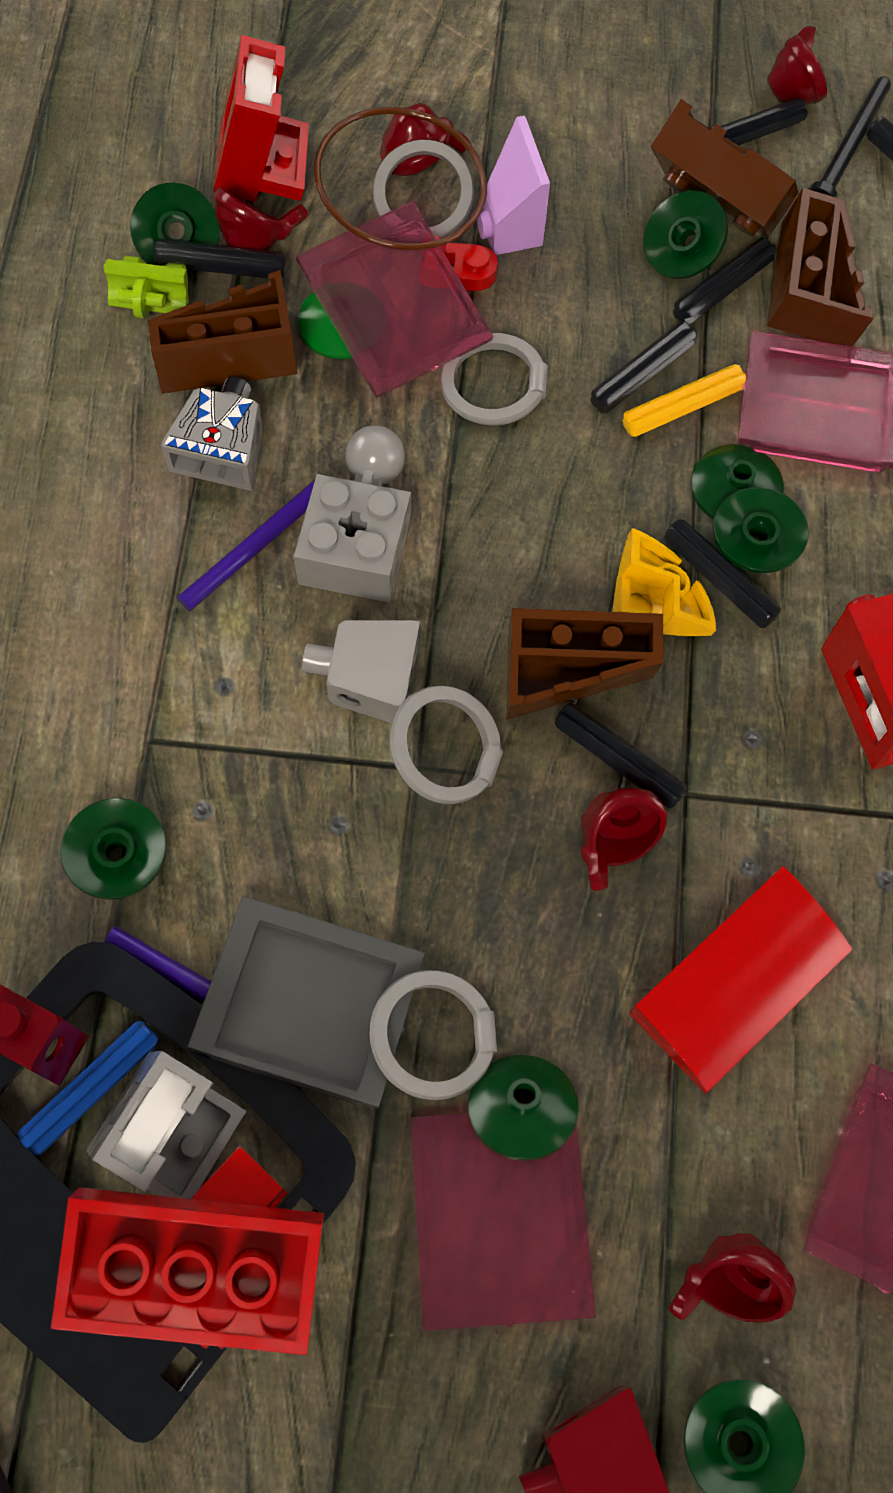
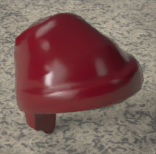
(798, 70)
(409, 128)
(250, 227)
(620, 830)
(738, 1280)

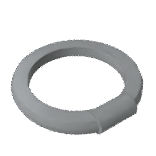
(436, 149)
(508, 414)
(489, 735)
(483, 1031)

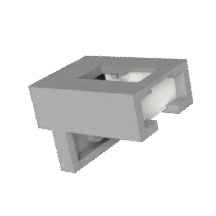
(165, 1128)

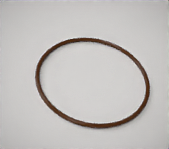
(385, 243)

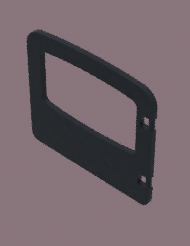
(110, 1371)

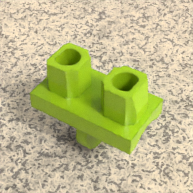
(146, 286)

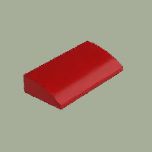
(742, 980)
(188, 1271)

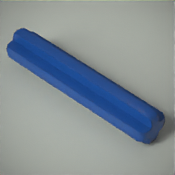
(87, 1088)

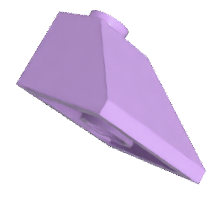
(516, 195)

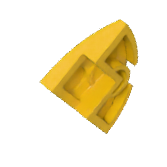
(655, 584)

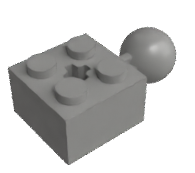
(357, 527)

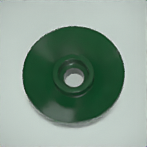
(168, 205)
(673, 223)
(716, 471)
(764, 514)
(98, 831)
(520, 1129)
(774, 1435)

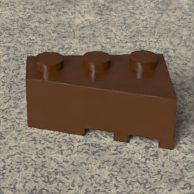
(738, 179)
(815, 274)
(232, 337)
(577, 655)

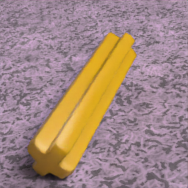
(684, 400)

